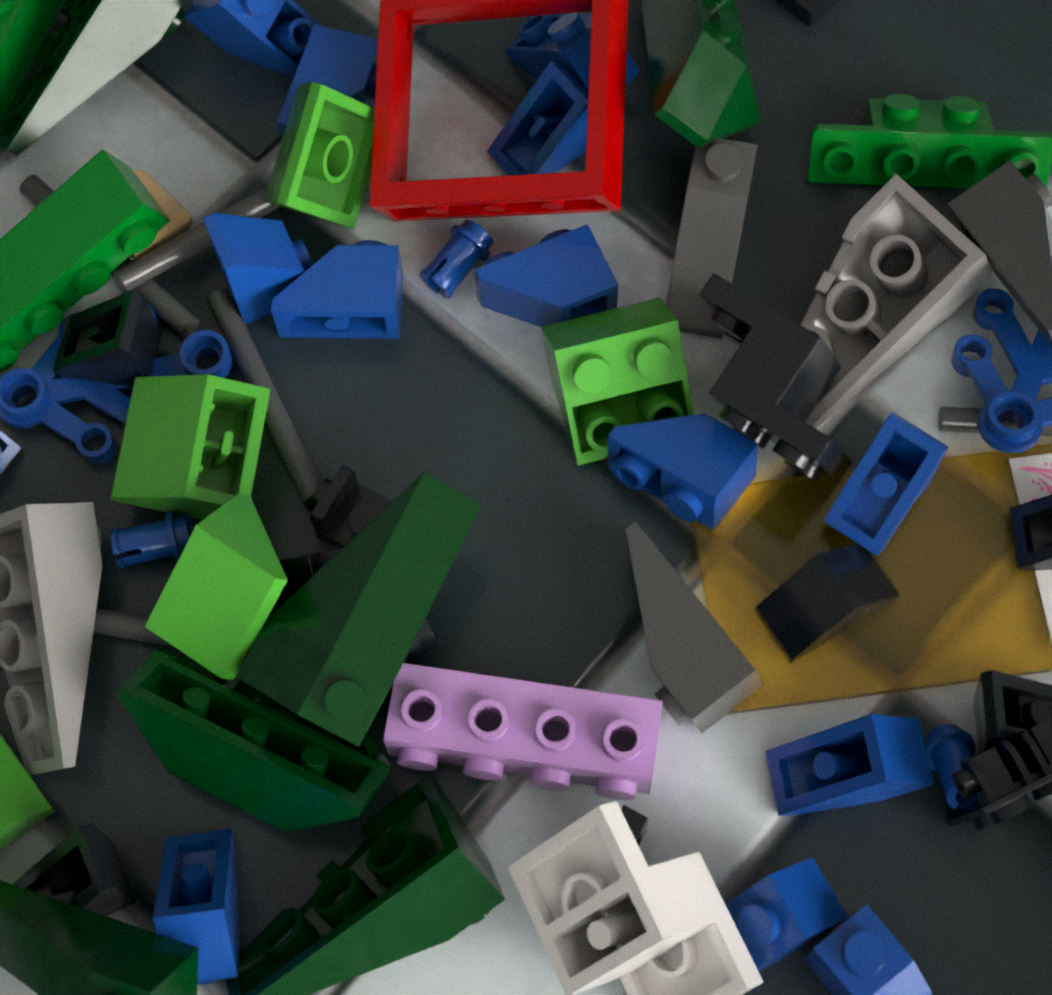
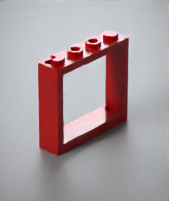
(497, 196)

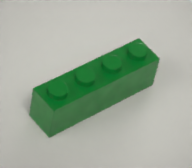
(71, 248)

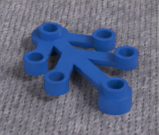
(1030, 364)
(54, 391)

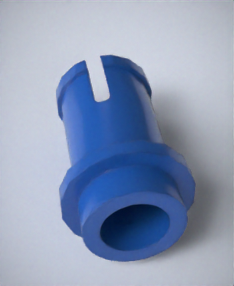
(457, 258)
(151, 540)
(945, 750)

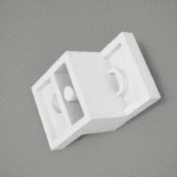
(619, 918)

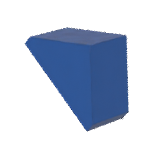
(546, 127)

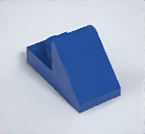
(886, 484)

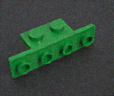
(924, 144)

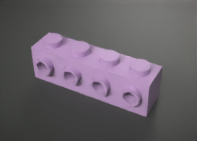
(523, 730)

